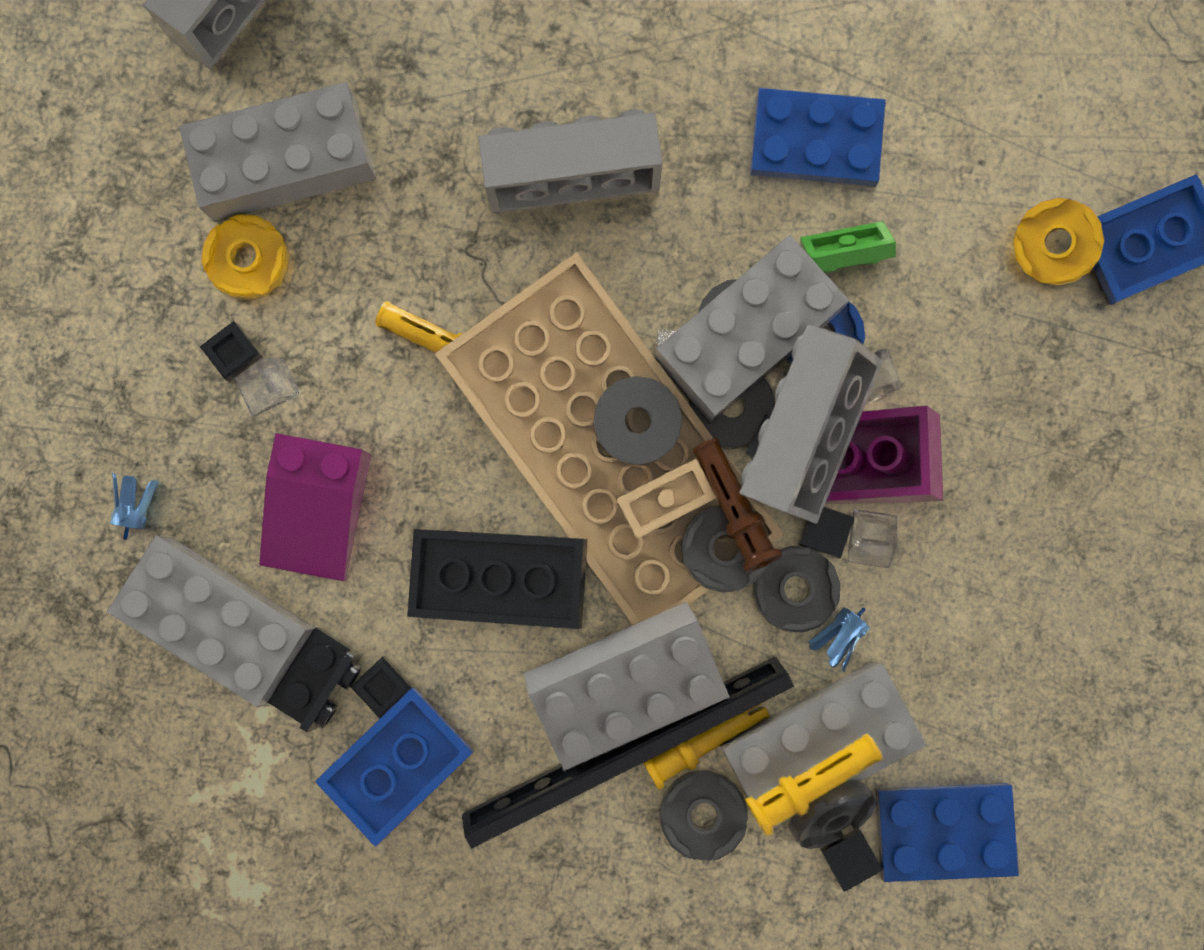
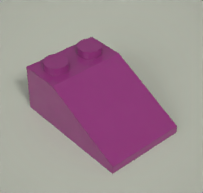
(892, 458)
(312, 506)

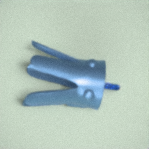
(124, 510)
(849, 630)

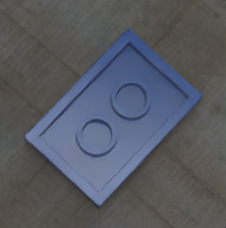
(818, 137)
(1152, 240)
(394, 766)
(946, 832)

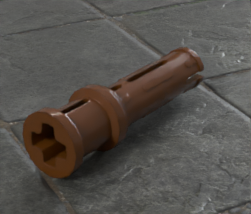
(743, 524)

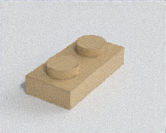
(666, 498)

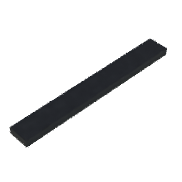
(562, 785)

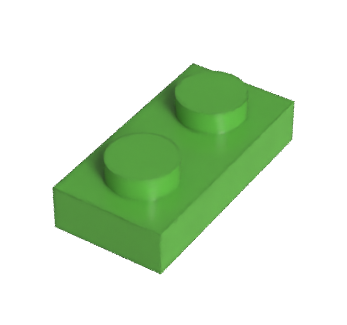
(850, 246)

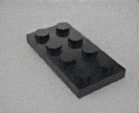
(498, 578)

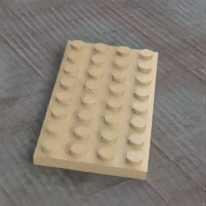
(536, 385)

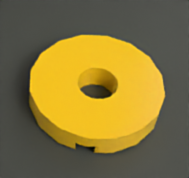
(1052, 216)
(259, 277)

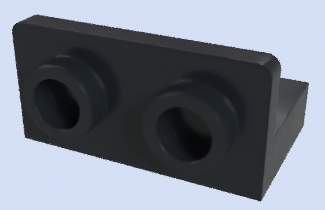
(316, 679)

